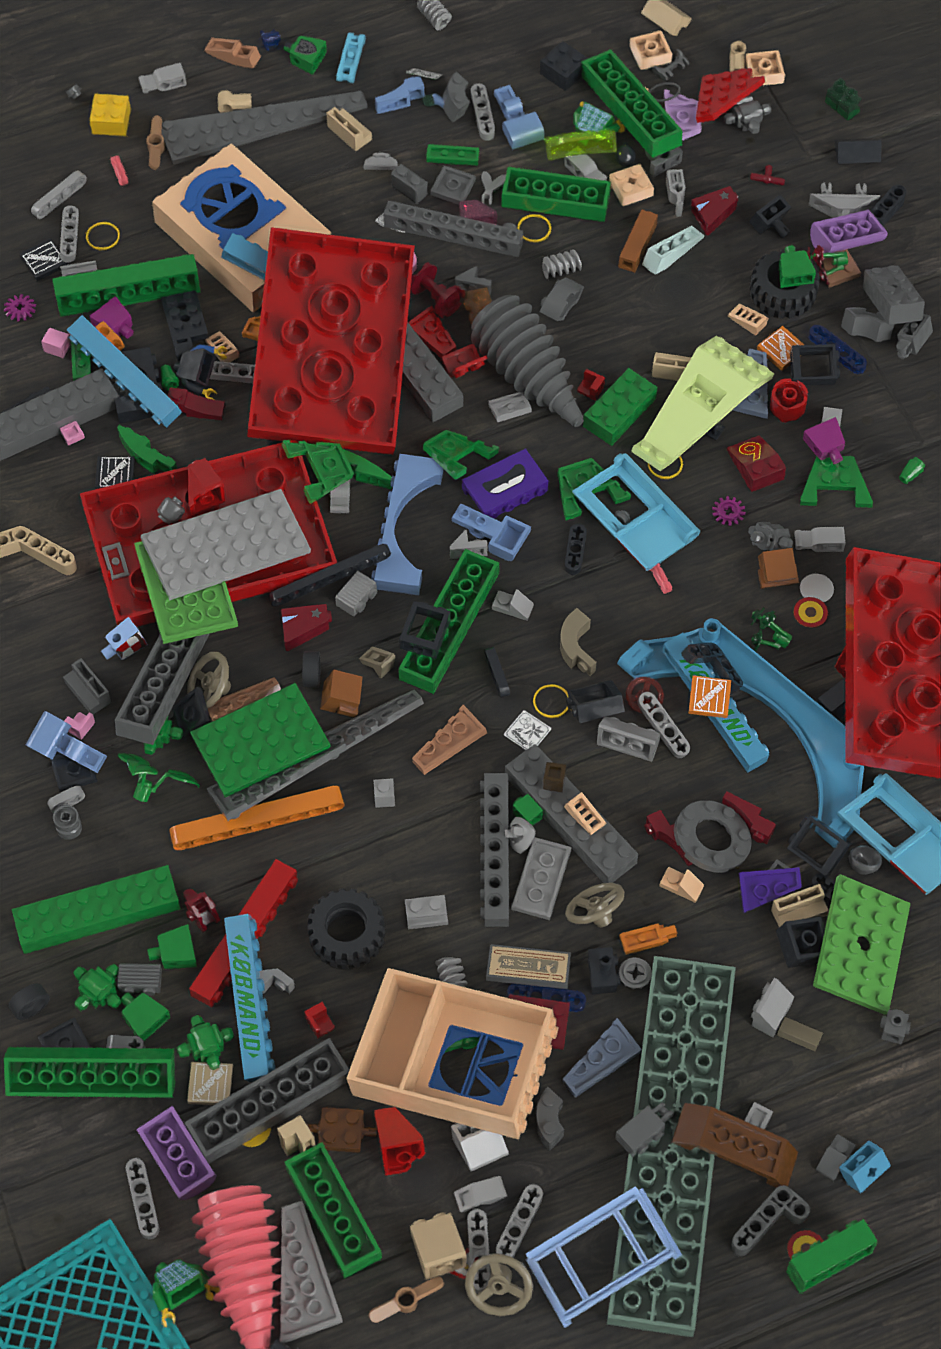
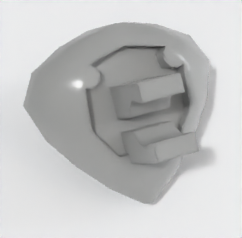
(520, 834)

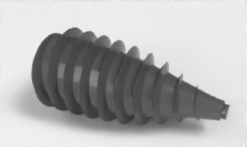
(524, 355)

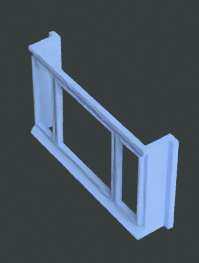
(582, 1226)

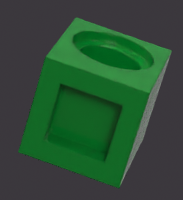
(527, 809)

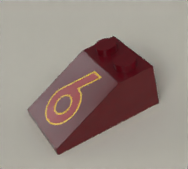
(757, 463)

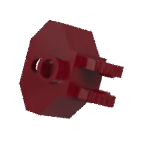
(200, 909)

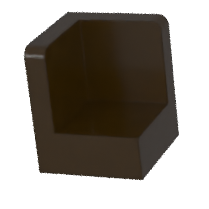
(554, 777)

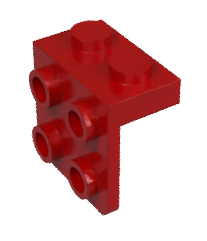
(462, 360)

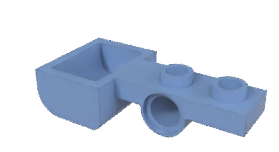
(518, 128)
(505, 535)
(51, 736)

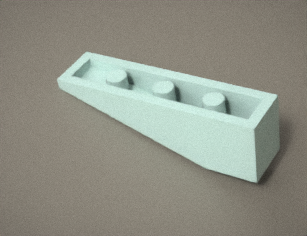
(669, 250)

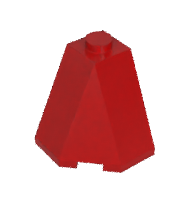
(204, 487)
(398, 1141)

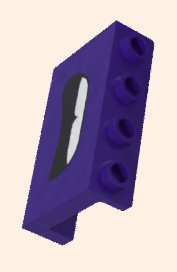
(506, 484)

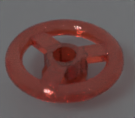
(648, 681)

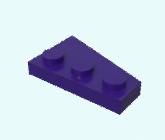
(767, 885)

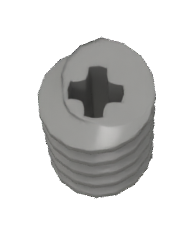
(435, 13)
(561, 262)
(450, 971)

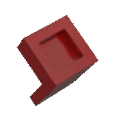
(591, 385)
(319, 1020)

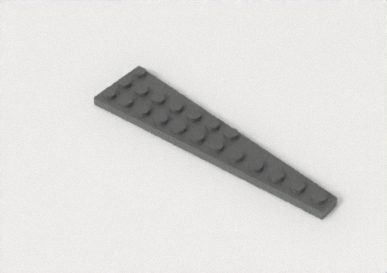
(210, 133)
(340, 739)

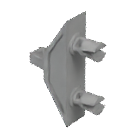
(841, 204)

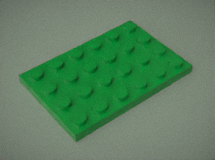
(260, 740)

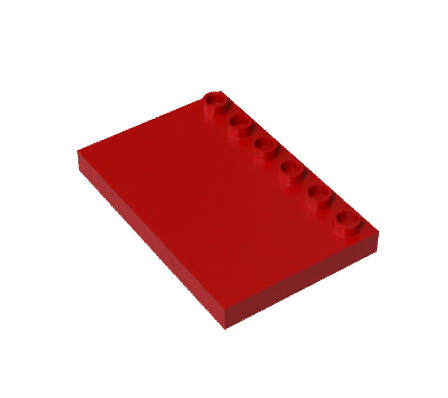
(324, 318)
(130, 509)
(893, 662)

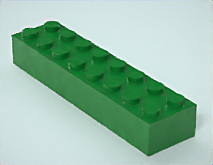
(632, 103)
(127, 283)
(463, 598)
(95, 909)
(89, 1072)

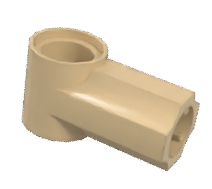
(737, 56)
(229, 101)

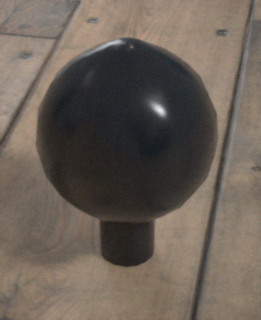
(625, 155)

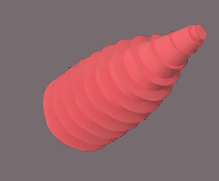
(241, 1259)

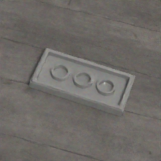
(541, 878)

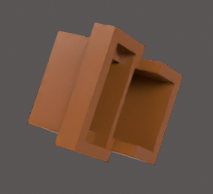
(777, 568)
(341, 693)

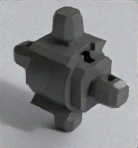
(747, 114)
(770, 536)

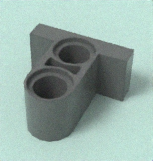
(664, 161)

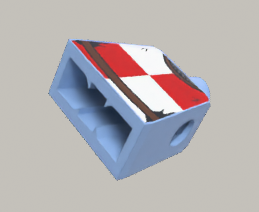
(124, 640)

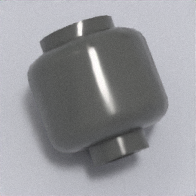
(171, 510)

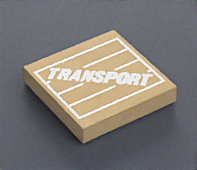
(209, 1085)

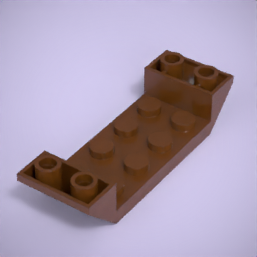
(736, 1142)

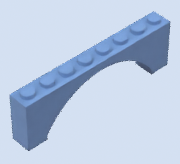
(411, 478)

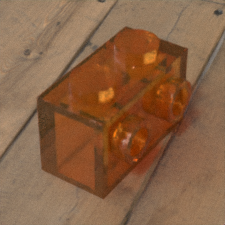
(476, 301)

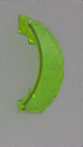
(580, 143)

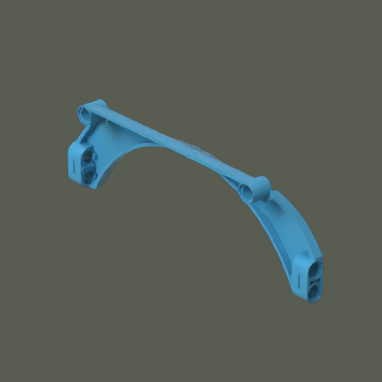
(815, 727)

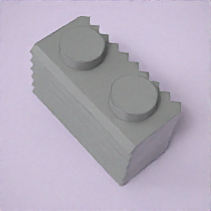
(356, 594)

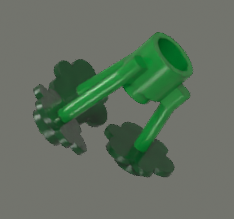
(780, 637)

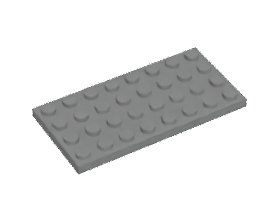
(225, 544)

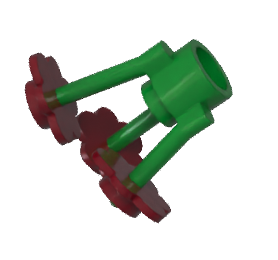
(839, 259)

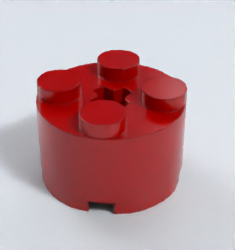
(788, 400)

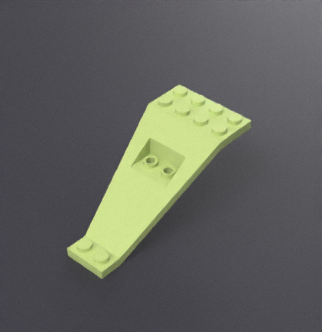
(705, 393)

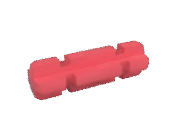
(119, 170)
(661, 578)

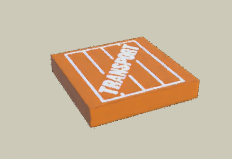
(778, 347)
(709, 696)

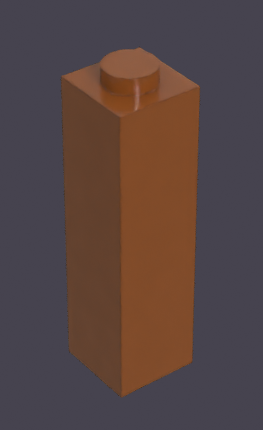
(638, 241)

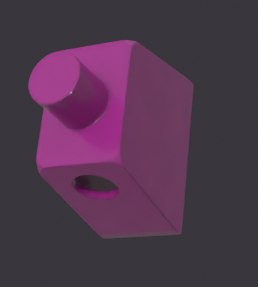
(115, 317)
(826, 440)

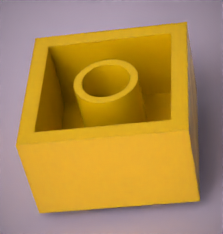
(110, 114)

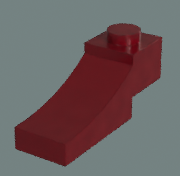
(196, 405)
(760, 828)
(660, 829)

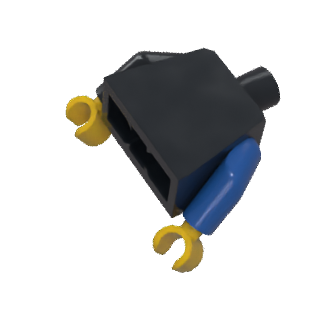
(197, 367)

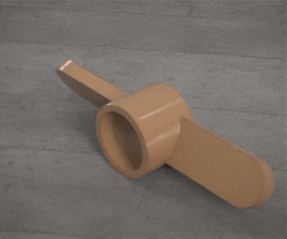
(155, 137)
(393, 1305)

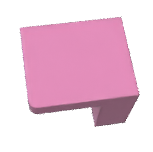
(56, 342)
(80, 724)

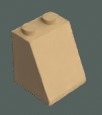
(438, 1245)

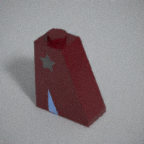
(714, 208)
(304, 623)

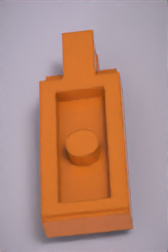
(646, 937)

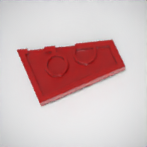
(432, 333)

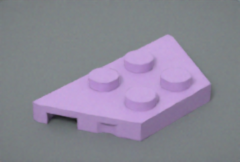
(683, 113)

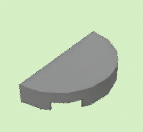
(380, 161)

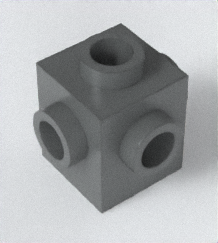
(895, 1026)

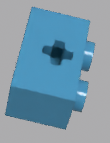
(864, 1166)

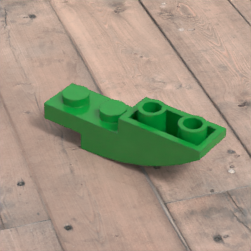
(141, 449)

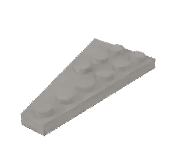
(305, 1287)

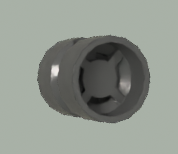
(67, 822)

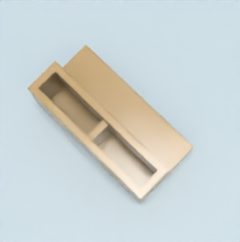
(666, 16)
(348, 128)
(669, 366)
(800, 905)
(295, 1136)

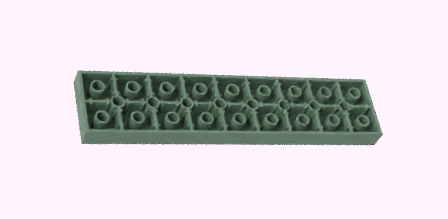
(678, 1066)

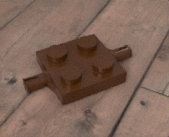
(341, 1129)

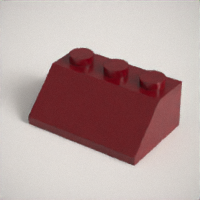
(560, 1012)

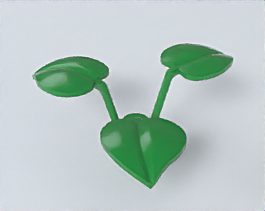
(141, 766)

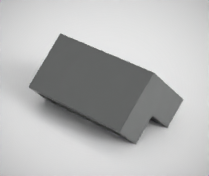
(87, 687)

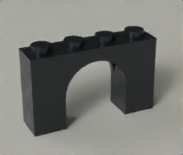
(126, 407)

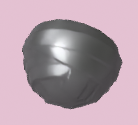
(865, 859)

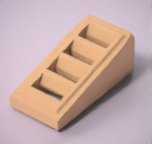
(744, 322)
(231, 355)
(570, 807)

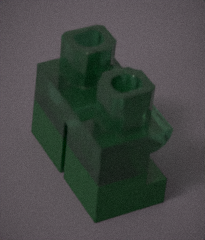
(843, 99)

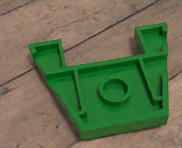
(450, 447)
(327, 463)
(578, 473)
(837, 476)

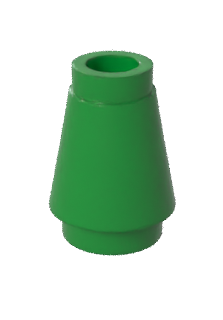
(168, 378)
(912, 469)

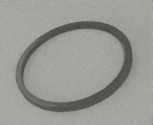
(666, 83)

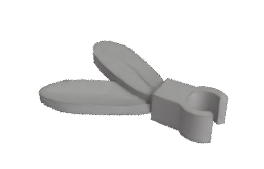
(491, 186)

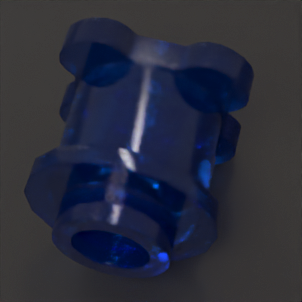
(270, 38)

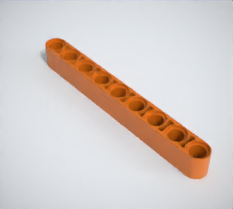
(257, 818)

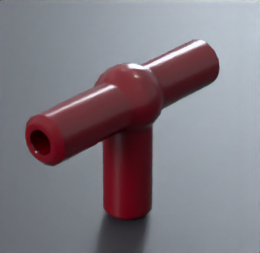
(767, 178)

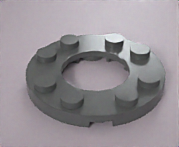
(702, 856)

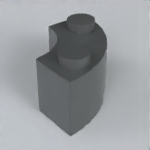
(454, 97)
(561, 299)
(859, 322)
(547, 1120)

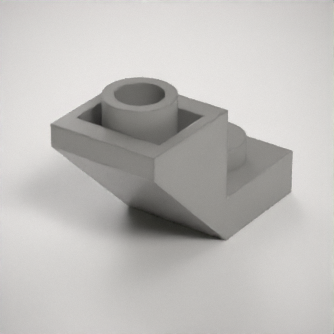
(281, 980)
(480, 1193)

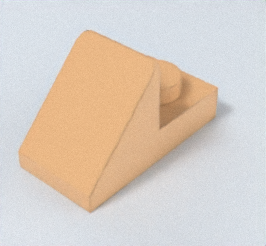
(682, 884)

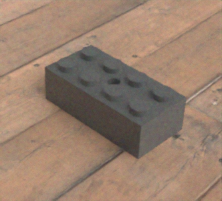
(893, 295)

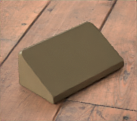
(799, 1034)

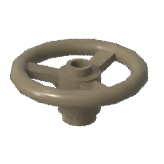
(211, 682)
(598, 909)
(499, 1284)

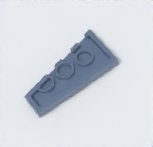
(757, 401)
(602, 1059)

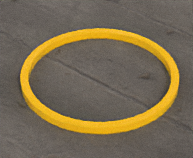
(535, 215)
(102, 223)
(668, 477)
(549, 716)

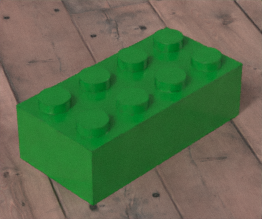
(620, 406)
(831, 1255)

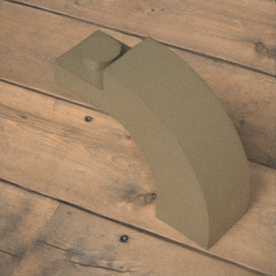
(573, 628)

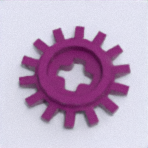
(12, 310)
(725, 504)

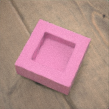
(72, 433)

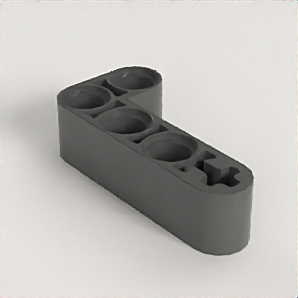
(765, 1223)

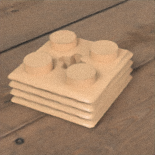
(650, 50)
(767, 65)
(631, 185)

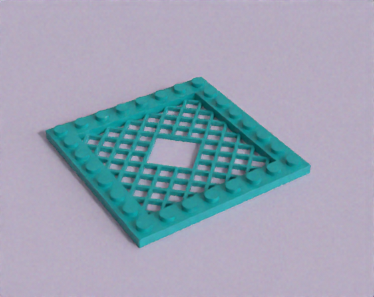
(69, 1258)

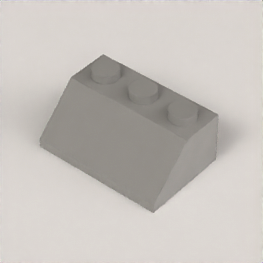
(628, 738)

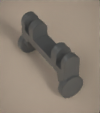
(666, 73)

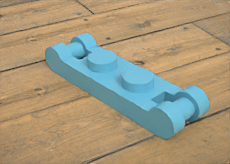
(350, 57)

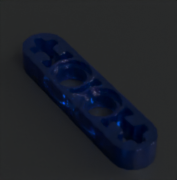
(848, 362)
(548, 992)

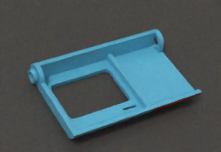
(654, 533)
(917, 856)

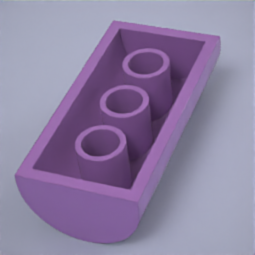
(847, 232)
(177, 1154)

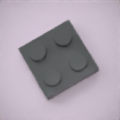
(453, 185)

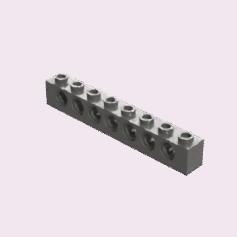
(453, 228)
(498, 784)

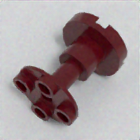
(446, 298)

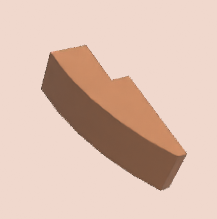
(233, 52)

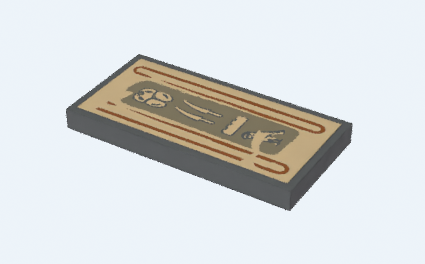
(528, 966)

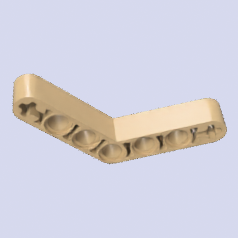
(61, 560)

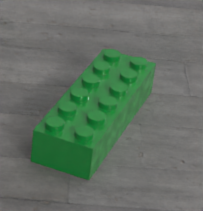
(556, 194)
(333, 1210)

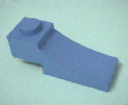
(399, 98)

